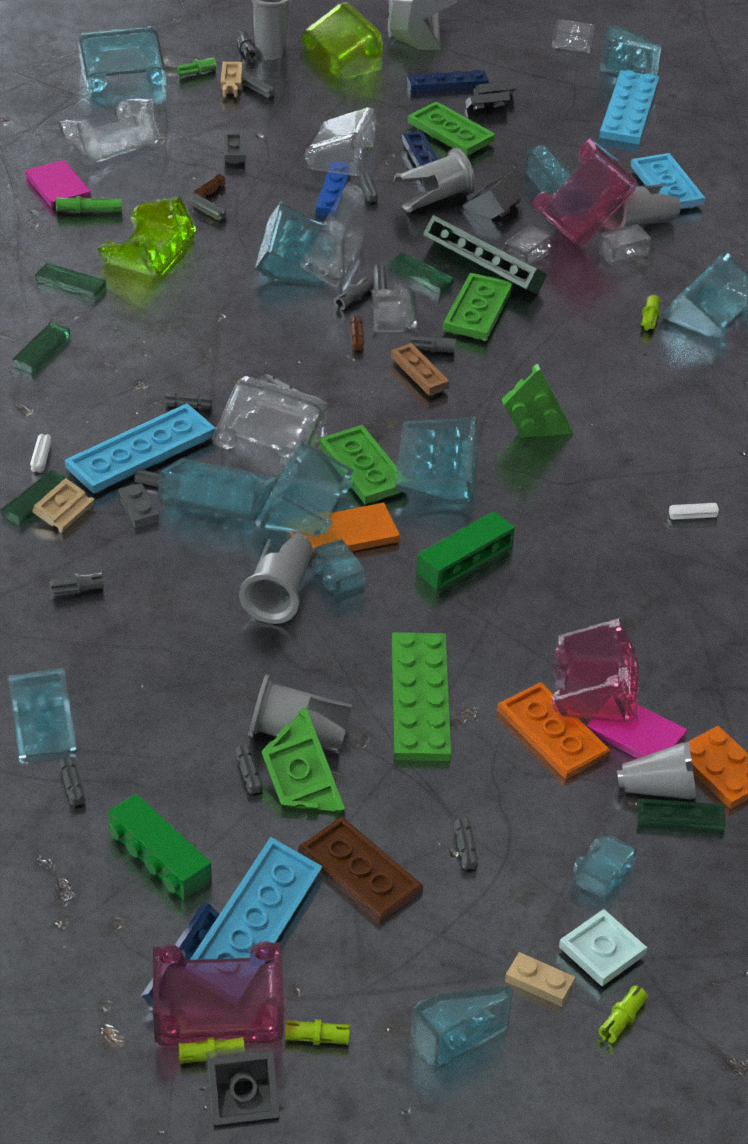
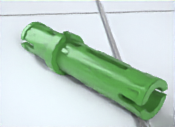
(88, 204)

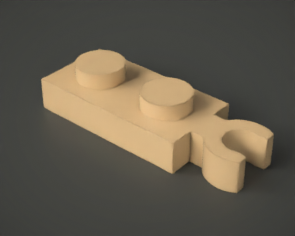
(231, 77)

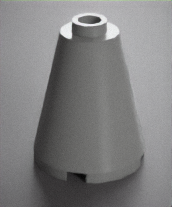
(661, 773)

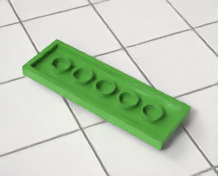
(420, 697)

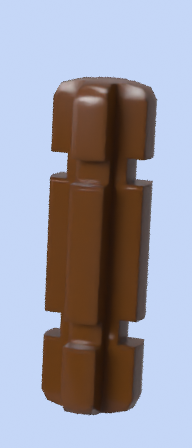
(210, 186)
(357, 333)

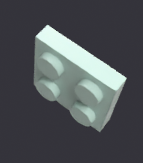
(602, 947)

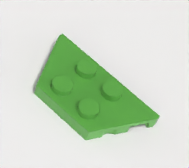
(535, 407)
(301, 768)

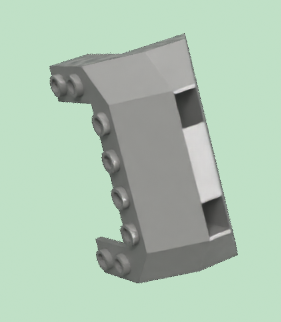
(417, 22)

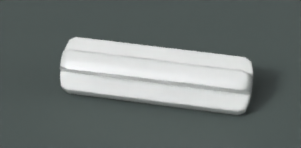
(40, 453)
(693, 511)

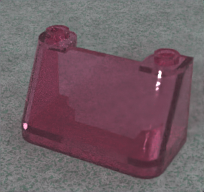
(588, 195)
(598, 674)
(218, 996)

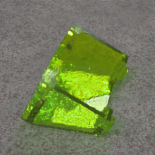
(348, 39)
(159, 237)

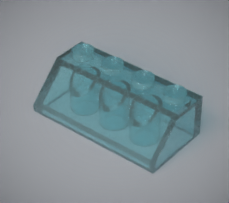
(546, 169)

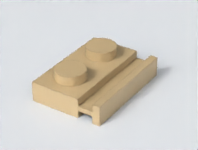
(63, 505)

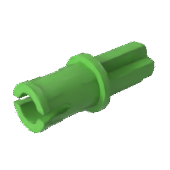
(197, 67)

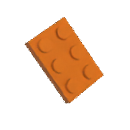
(721, 766)

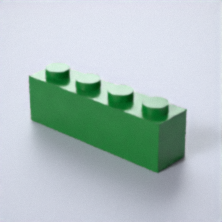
(465, 550)
(159, 846)

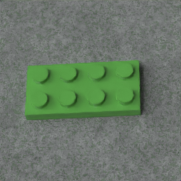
(451, 128)
(478, 306)
(373, 470)

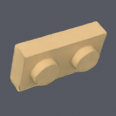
(540, 979)

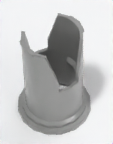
(270, 27)
(440, 179)
(644, 208)
(264, 593)
(280, 705)

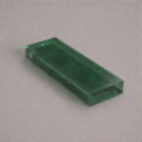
(421, 273)
(70, 280)
(41, 347)
(22, 506)
(681, 815)

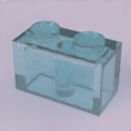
(338, 569)

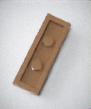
(420, 369)

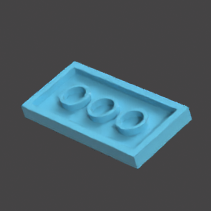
(665, 170)

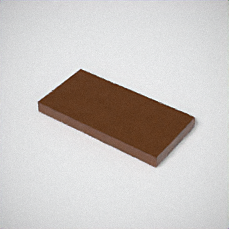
(361, 869)

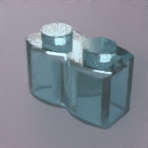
(604, 865)

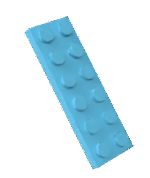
(629, 107)
(139, 448)
(260, 903)

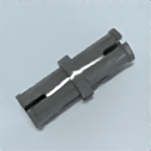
(246, 45)
(353, 293)

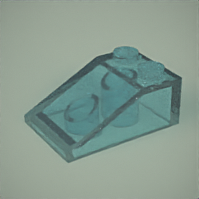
(629, 50)
(41, 712)
(457, 1023)

